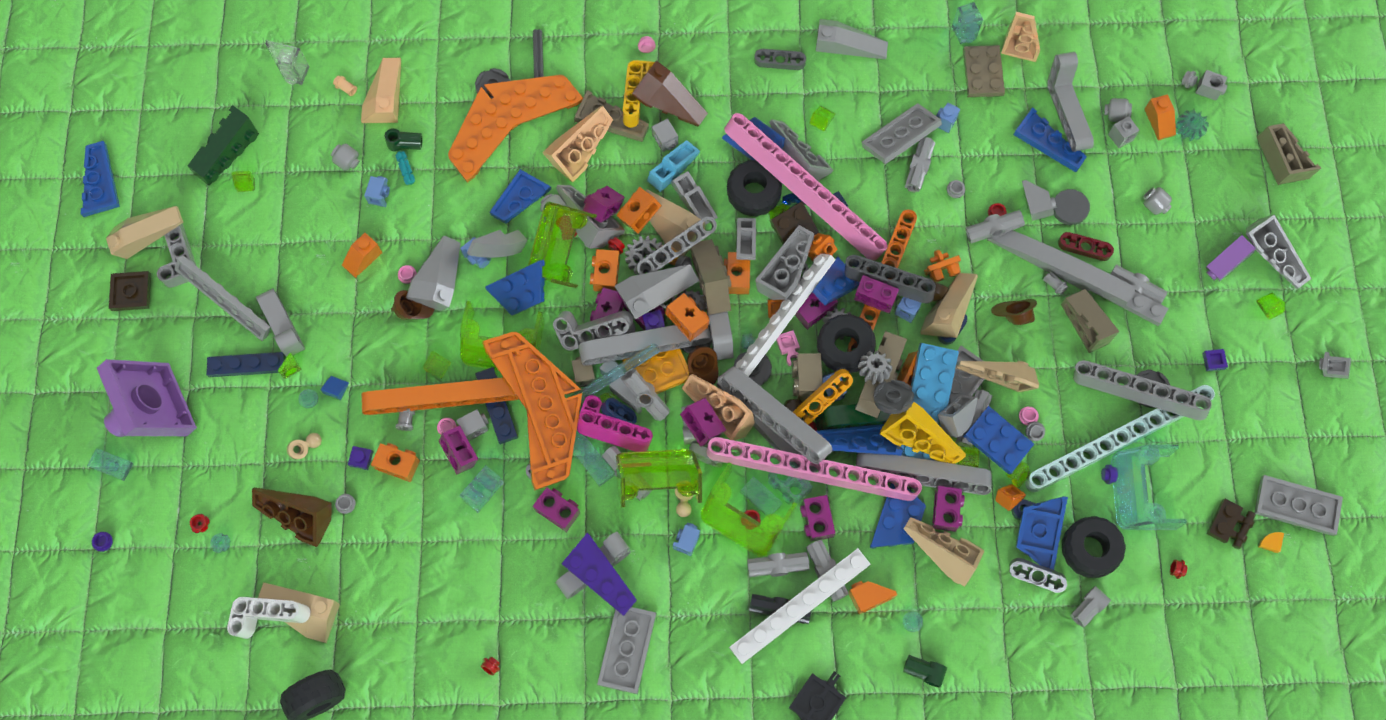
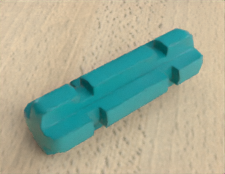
(405, 168)

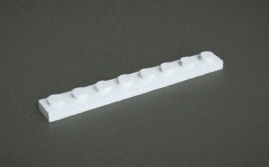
(785, 313)
(799, 606)

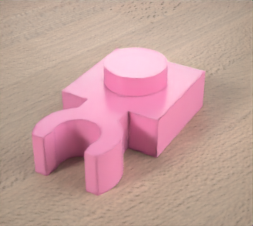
(788, 345)

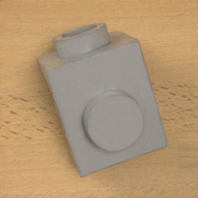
(1335, 366)

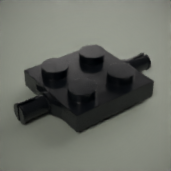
(818, 699)

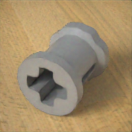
(405, 420)

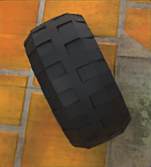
(753, 203)
(845, 326)
(1109, 538)
(312, 695)

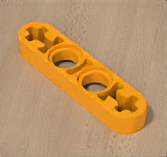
(824, 401)

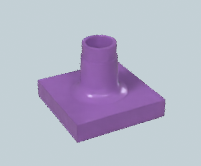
(144, 399)

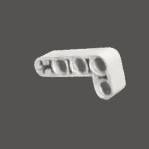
(247, 610)

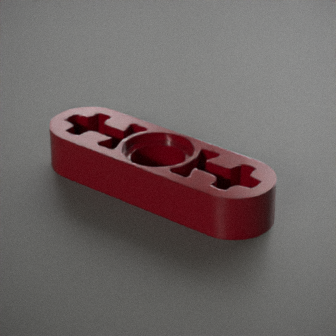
(1092, 242)

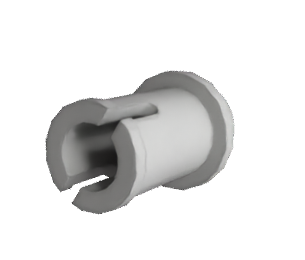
(1059, 286)

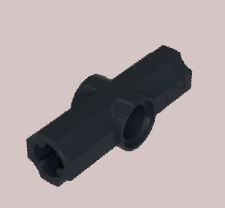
(767, 606)

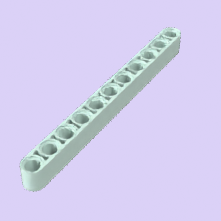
(1112, 443)

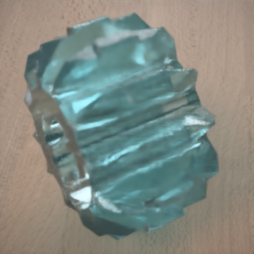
(1192, 125)

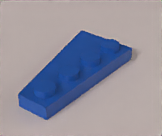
(1044, 138)
(98, 181)
(861, 440)

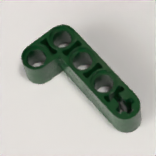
(846, 416)

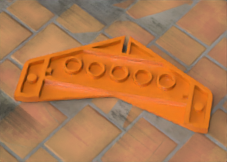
(494, 118)
(542, 392)

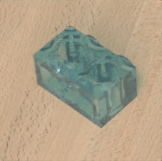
(967, 23)
(785, 485)
(481, 489)

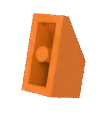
(1161, 116)
(361, 255)
(869, 595)

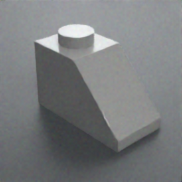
(1038, 201)
(958, 415)

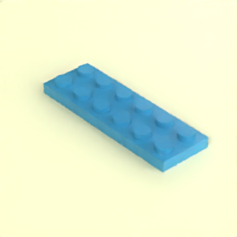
(932, 384)

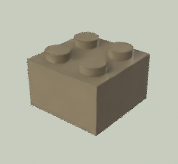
(808, 375)

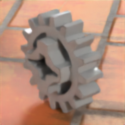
(638, 253)

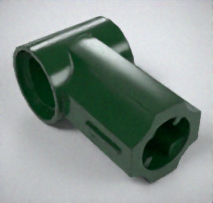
(404, 140)
(930, 672)

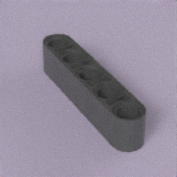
(898, 277)

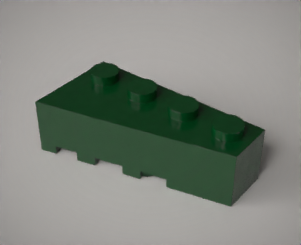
(223, 146)

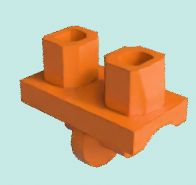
(950, 264)

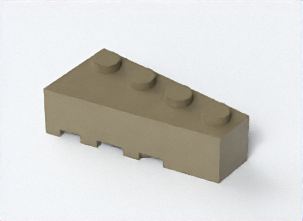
(712, 276)
(893, 347)

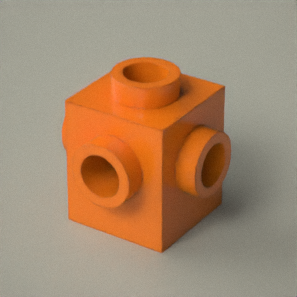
(822, 245)

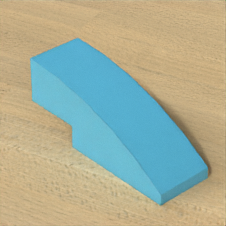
(672, 165)

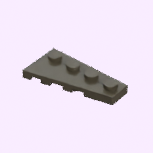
(591, 103)

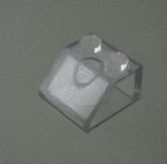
(289, 61)

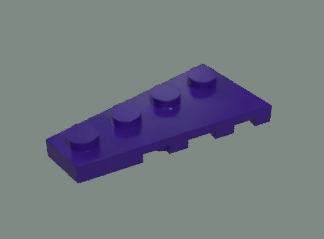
(595, 571)

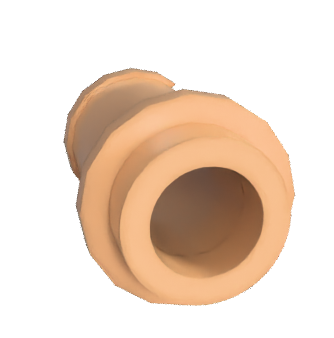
(341, 83)

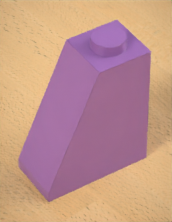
(1230, 258)

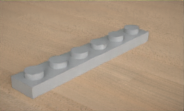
(222, 298)

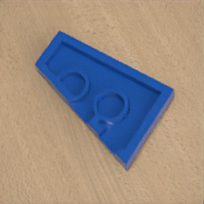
(518, 196)
(834, 283)

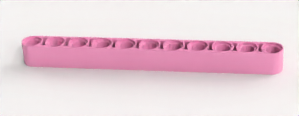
(805, 187)
(803, 472)

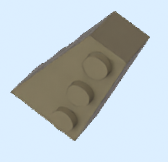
(1285, 156)
(1089, 320)

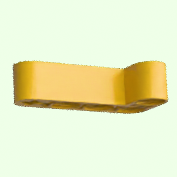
(635, 73)

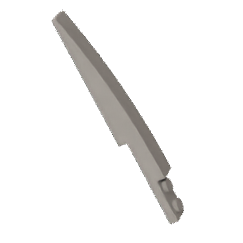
(1082, 275)

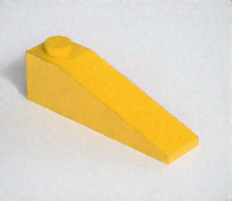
(921, 433)

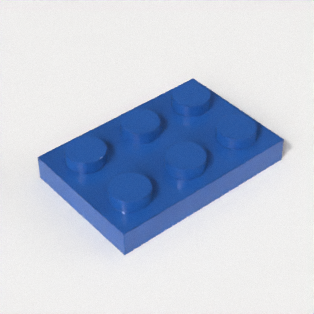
(998, 440)

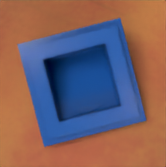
(335, 387)

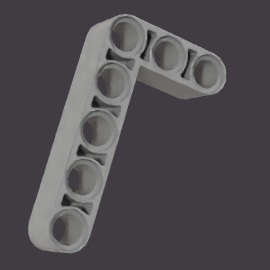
(1067, 103)
(685, 244)

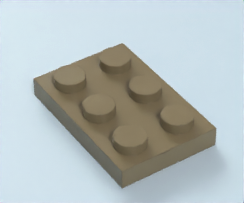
(983, 71)

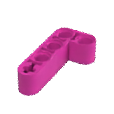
(611, 429)

